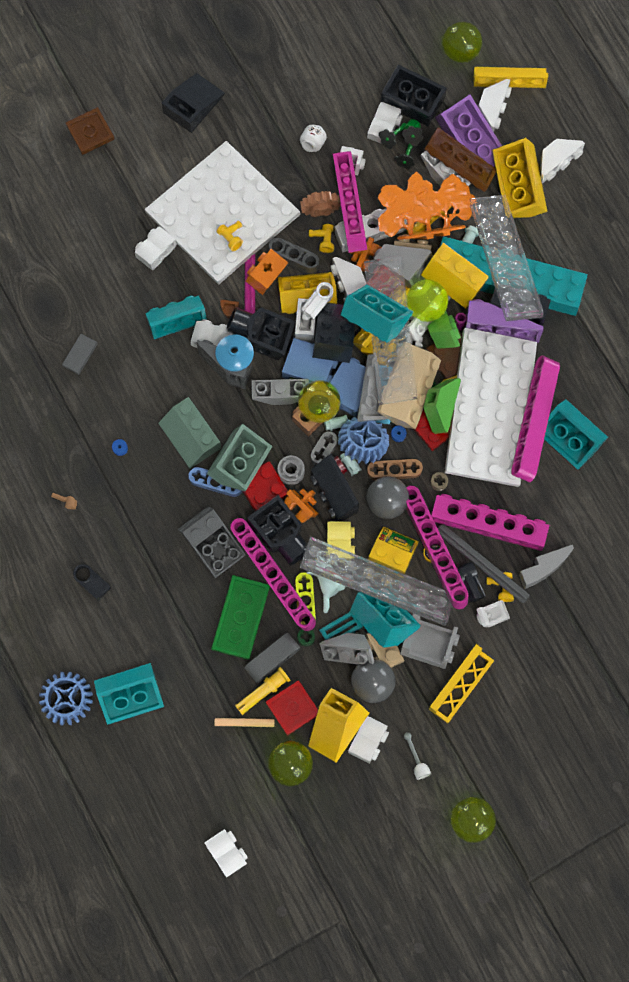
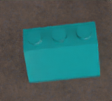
(376, 313)
(175, 316)
(573, 434)
(383, 620)
(128, 693)

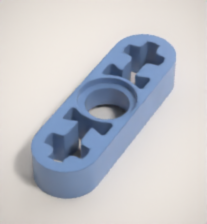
(200, 483)

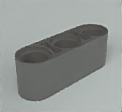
(299, 263)
(272, 658)

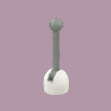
(421, 769)

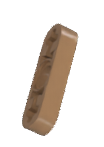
(408, 462)

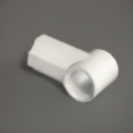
(317, 301)

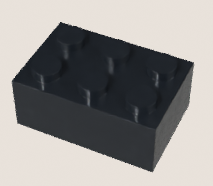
(414, 95)
(333, 335)

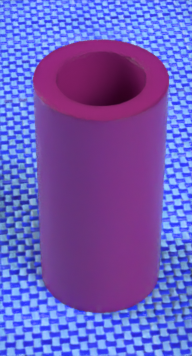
(460, 321)

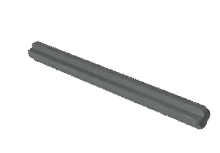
(482, 563)

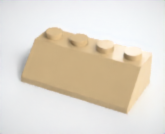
(408, 412)

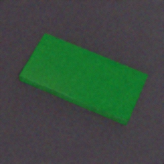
(240, 617)

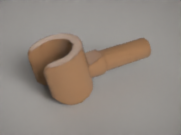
(71, 503)

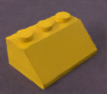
(455, 274)
(303, 287)

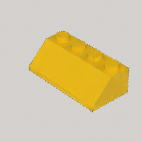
(520, 178)

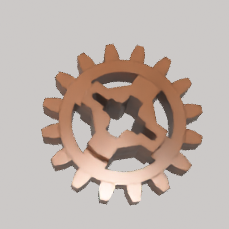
(320, 204)

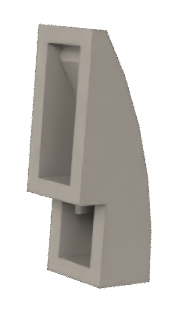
(544, 566)

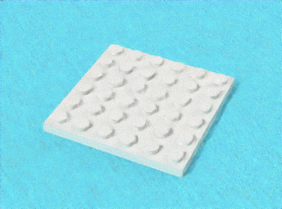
(217, 193)

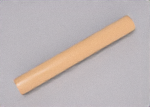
(244, 722)

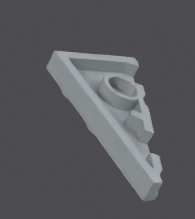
(369, 397)

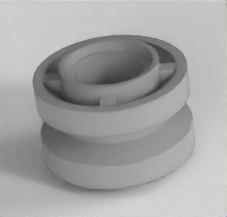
(291, 461)

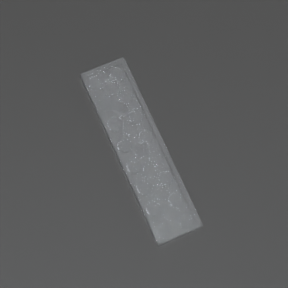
(506, 258)
(395, 358)
(376, 580)

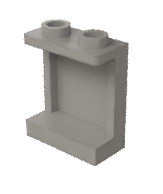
(431, 644)

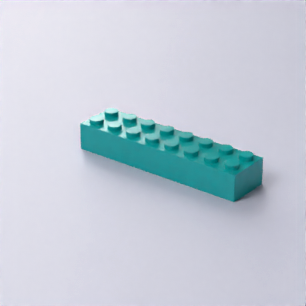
(554, 282)

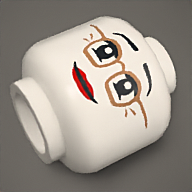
(313, 138)

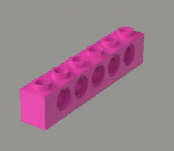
(350, 201)
(479, 526)

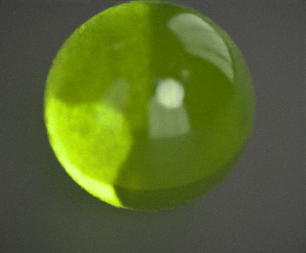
(462, 42)
(427, 300)
(319, 401)
(290, 763)
(473, 819)

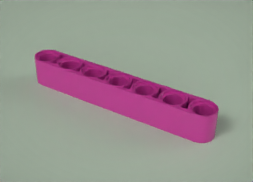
(535, 419)
(441, 554)
(277, 582)

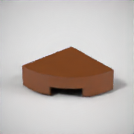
(228, 307)

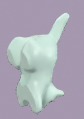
(329, 588)

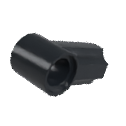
(470, 579)

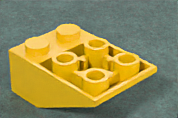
(336, 724)

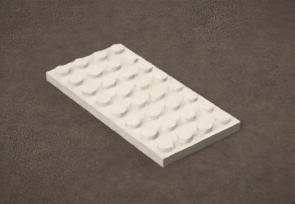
(489, 405)

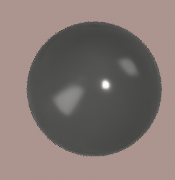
(387, 497)
(373, 681)

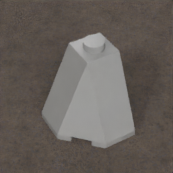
(413, 260)

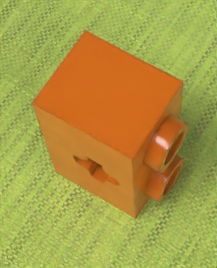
(259, 278)

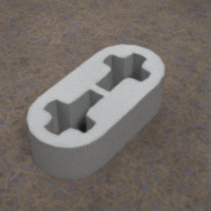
(320, 446)

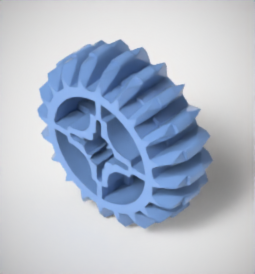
(351, 440)
(53, 686)

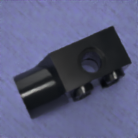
(264, 329)
(279, 530)

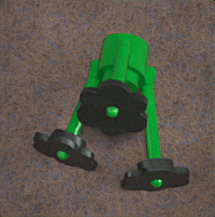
(412, 135)

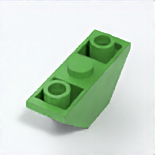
(444, 332)
(440, 404)

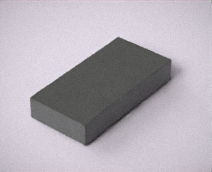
(79, 354)

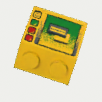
(393, 550)

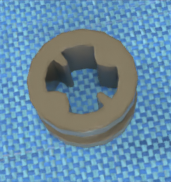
(443, 478)

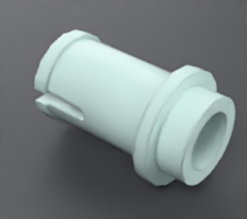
(471, 233)
(335, 423)
(352, 466)

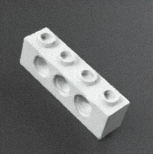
(369, 232)

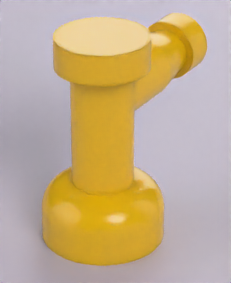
(234, 242)
(326, 246)
(504, 595)

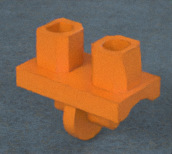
(364, 254)
(307, 510)

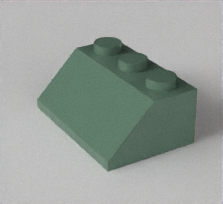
(189, 433)
(239, 459)

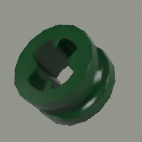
(302, 642)

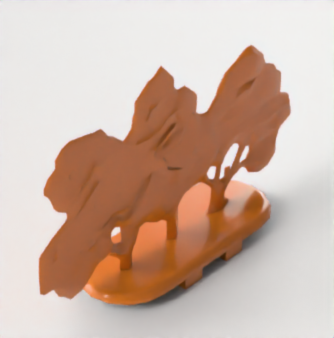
(421, 203)

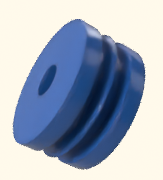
(401, 430)
(119, 451)

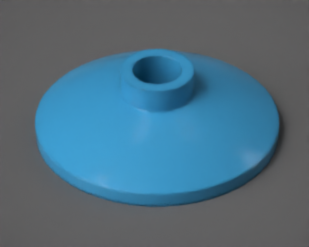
(238, 360)

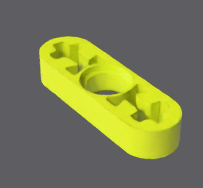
(309, 585)

